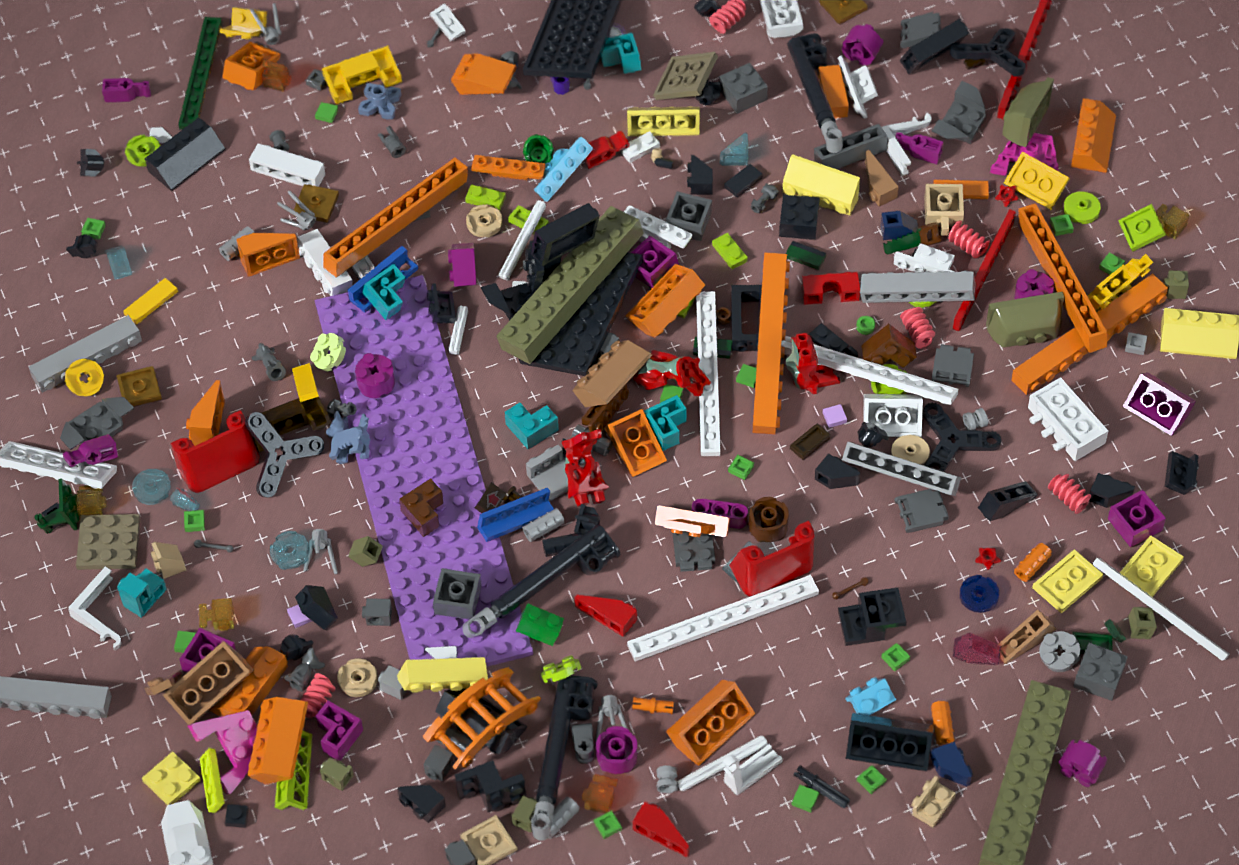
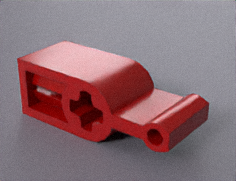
(605, 148)

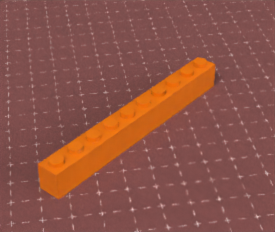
(395, 217)
(1058, 268)
(769, 343)
(1070, 347)

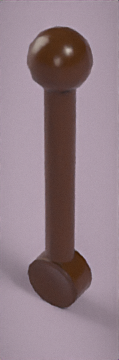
(864, 581)

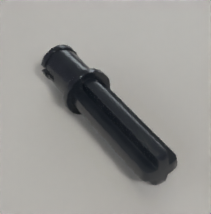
(813, 781)

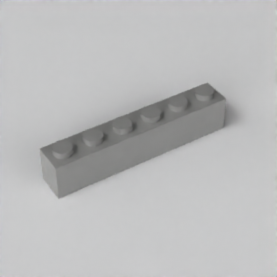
(918, 287)
(95, 347)
(901, 468)
(54, 697)

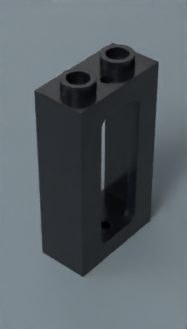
(934, 46)
(565, 234)
(743, 293)

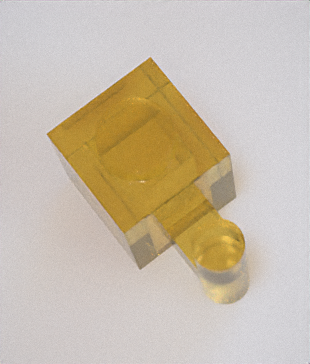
(1173, 221)
(90, 501)
(221, 614)

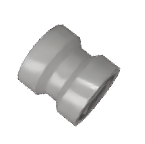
(975, 419)
(667, 780)

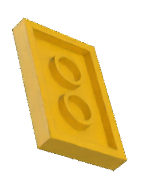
(1036, 180)

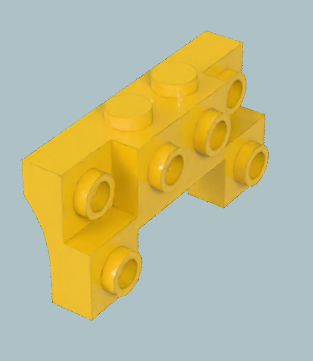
(359, 70)
(1119, 282)

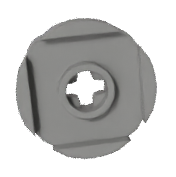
(1053, 642)

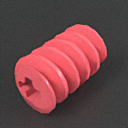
(728, 15)
(967, 241)
(918, 327)
(1069, 493)
(315, 694)

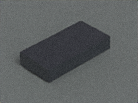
(743, 180)

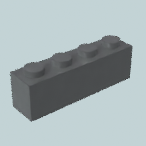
(853, 148)

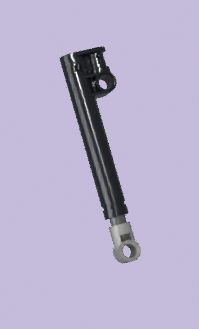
(807, 58)
(590, 546)
(568, 703)

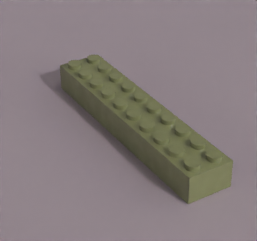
(569, 286)
(1025, 775)

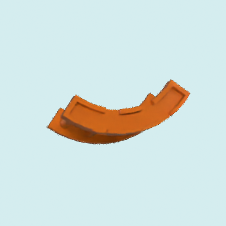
(470, 699)

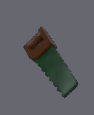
(913, 239)

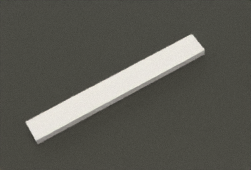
(1161, 609)

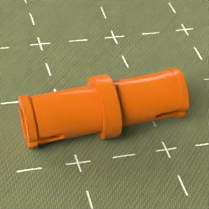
(652, 705)

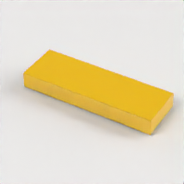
(150, 301)
(305, 382)

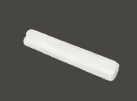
(458, 330)

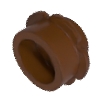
(723, 312)

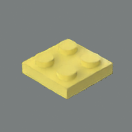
(171, 779)

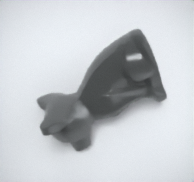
(512, 58)
(275, 369)
(302, 673)

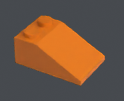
(246, 65)
(482, 75)
(266, 251)
(207, 415)
(636, 443)

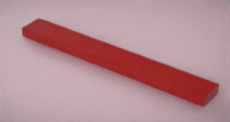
(985, 268)

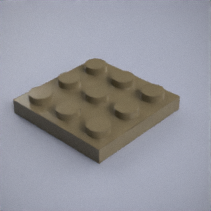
(685, 76)
(108, 541)

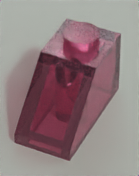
(976, 650)

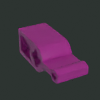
(124, 89)
(921, 147)
(93, 451)

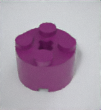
(862, 44)
(1033, 284)
(375, 375)
(616, 750)
(1082, 762)

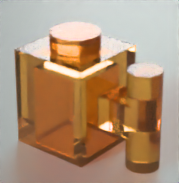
(275, 76)
(600, 796)

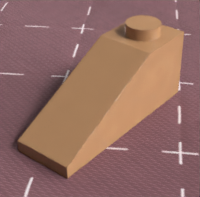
(880, 184)
(1026, 636)

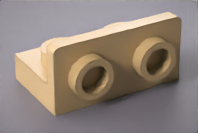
(932, 802)

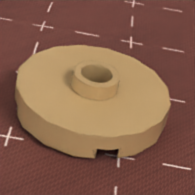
(482, 214)
(911, 442)
(357, 669)

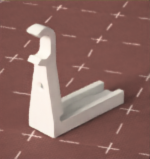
(894, 149)
(83, 601)
(743, 776)

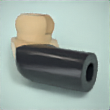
(659, 160)

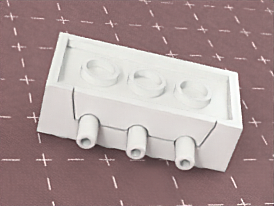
(1066, 419)

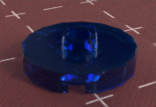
(979, 585)

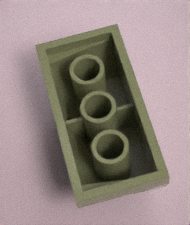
(1027, 111)
(1025, 319)

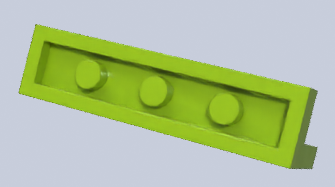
(286, 788)

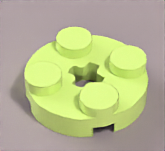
(320, 353)

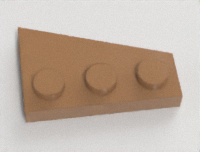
(159, 684)

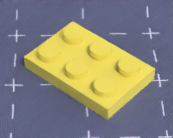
(1152, 565)
(1067, 581)

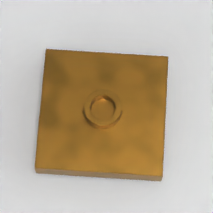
(843, 9)
(318, 200)
(139, 386)

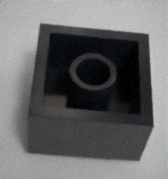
(799, 217)

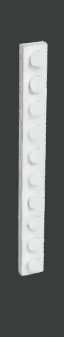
(708, 364)
(881, 374)
(722, 618)

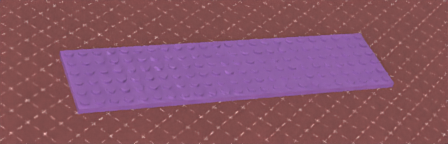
(416, 437)

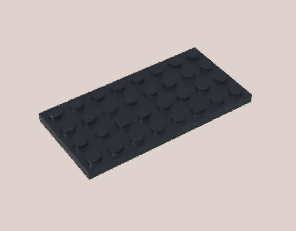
(571, 38)
(583, 335)

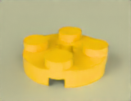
(94, 380)

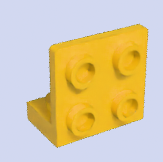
(244, 23)

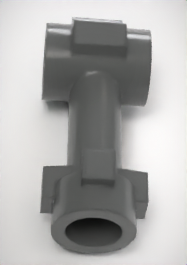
(768, 191)
(345, 409)

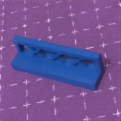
(398, 258)
(514, 515)

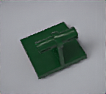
(65, 513)

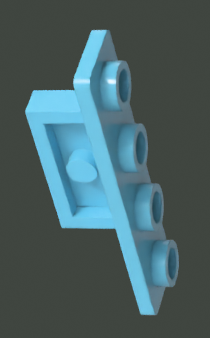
(561, 167)

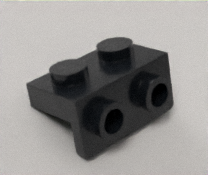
(441, 305)
(1181, 472)

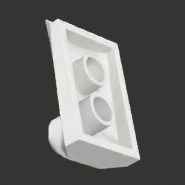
(782, 17)
(185, 835)

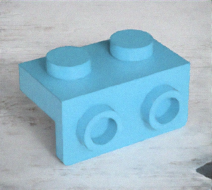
(871, 697)

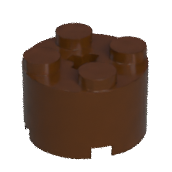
(768, 519)

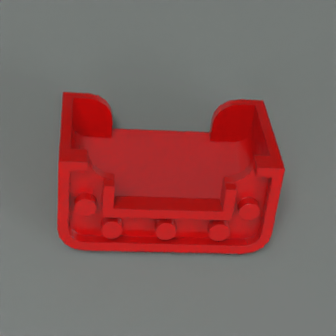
(217, 457)
(761, 573)

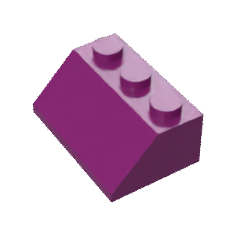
(1159, 403)

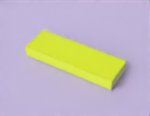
(211, 780)

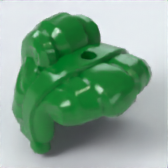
(540, 147)

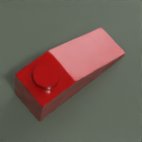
(610, 612)
(655, 825)

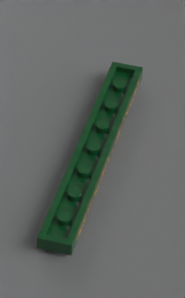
(200, 71)

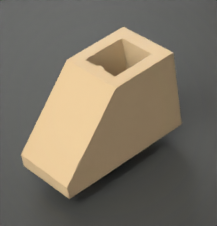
(167, 559)

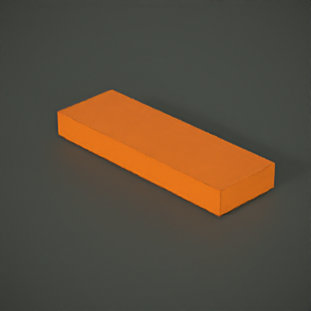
(971, 189)

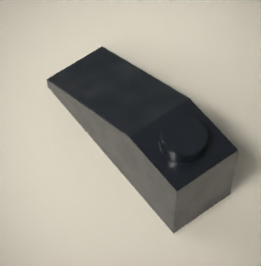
(1005, 500)

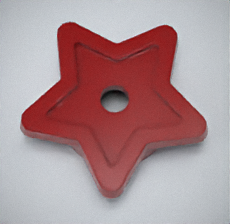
(1007, 190)
(987, 552)

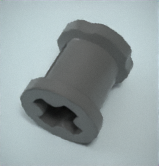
(278, 140)

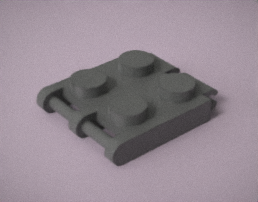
(919, 28)
(953, 365)
(923, 510)
(693, 551)

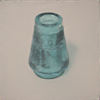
(184, 500)

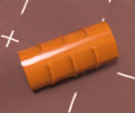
(1033, 562)
(942, 722)

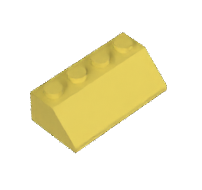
(663, 121)
(833, 187)
(1199, 333)
(441, 673)

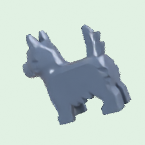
(346, 440)

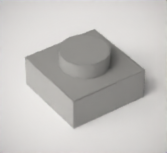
(1135, 343)

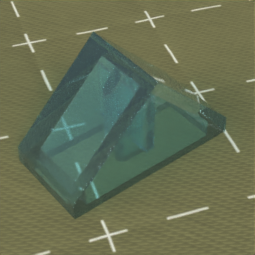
(736, 153)
(118, 262)

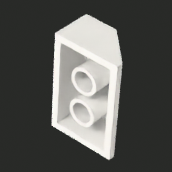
(894, 413)

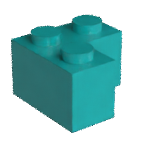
(622, 50)
(382, 290)
(664, 419)
(531, 428)
(141, 591)

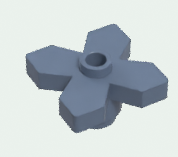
(379, 100)

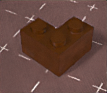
(887, 345)
(420, 504)

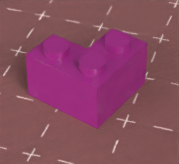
(463, 261)
(341, 730)

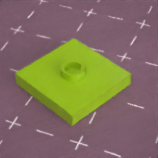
(1142, 227)

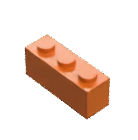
(834, 89)

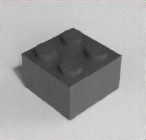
(743, 88)
(690, 214)
(457, 594)
(1100, 671)

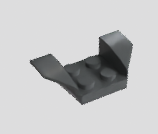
(963, 116)
(96, 421)

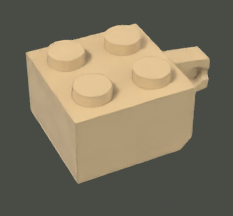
(944, 205)

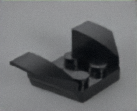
(508, 299)

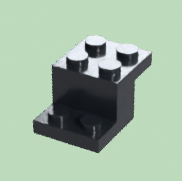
(535, 270)
(872, 616)
(492, 789)

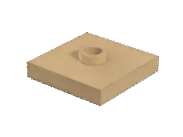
(489, 841)

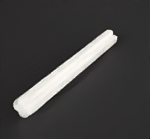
(522, 240)
(718, 765)

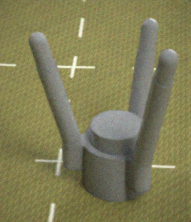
(270, 34)
(306, 220)
(319, 541)
(610, 708)

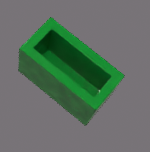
(540, 624)

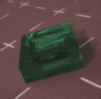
(1115, 631)

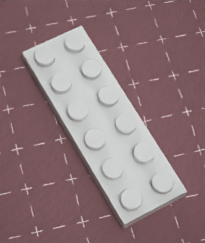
(52, 464)

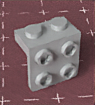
(549, 472)

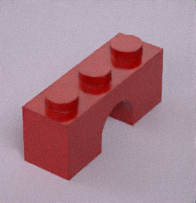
(844, 284)

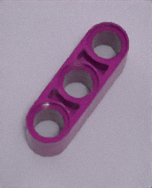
(727, 508)

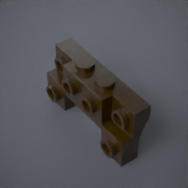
(296, 415)

